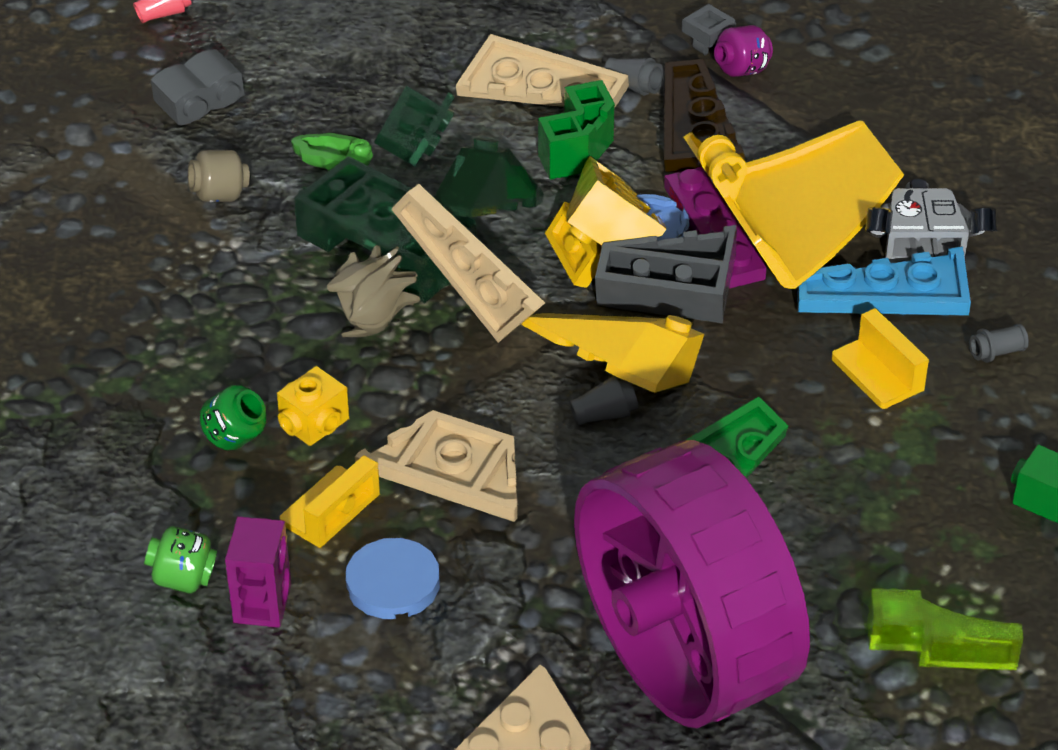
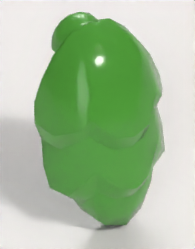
(330, 149)

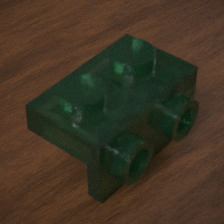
(413, 126)

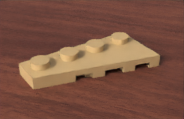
(530, 74)
(472, 269)

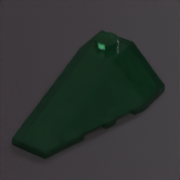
(486, 181)

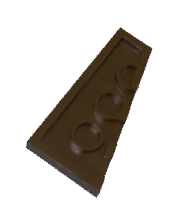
(694, 108)

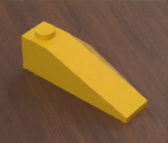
(608, 208)
(637, 349)

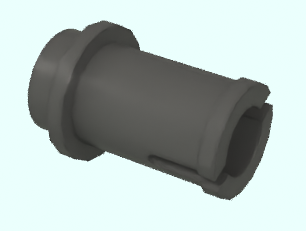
(988, 344)

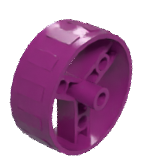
(692, 582)

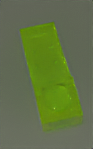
(942, 637)

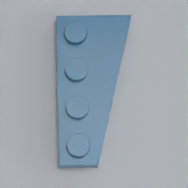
(908, 287)

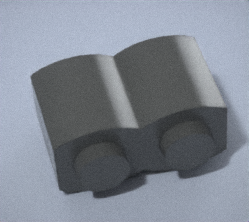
(197, 86)

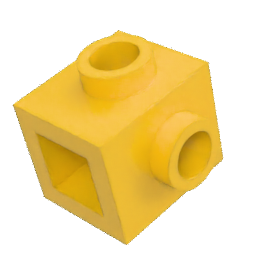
(312, 406)

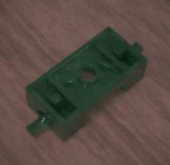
(353, 205)

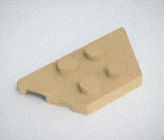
(452, 462)
(530, 719)

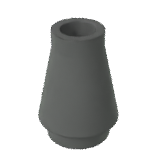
(643, 73)
(606, 401)

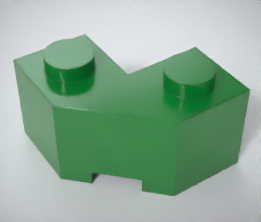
(579, 132)

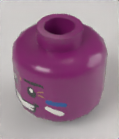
(743, 50)

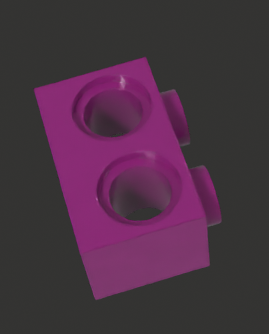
(258, 571)

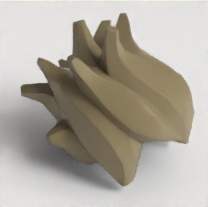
(372, 291)

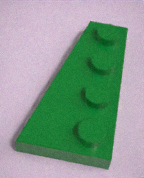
(745, 435)

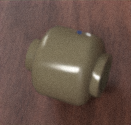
(218, 175)

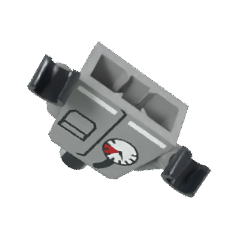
(926, 221)

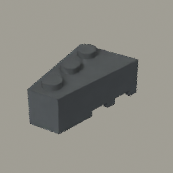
(669, 276)

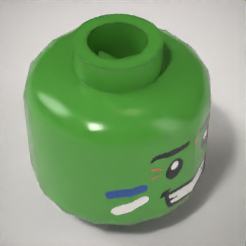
(181, 559)

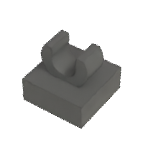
(706, 26)

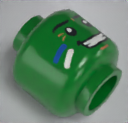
(233, 417)

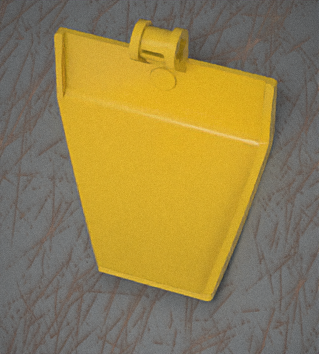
(803, 199)

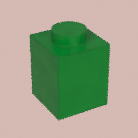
(1037, 483)

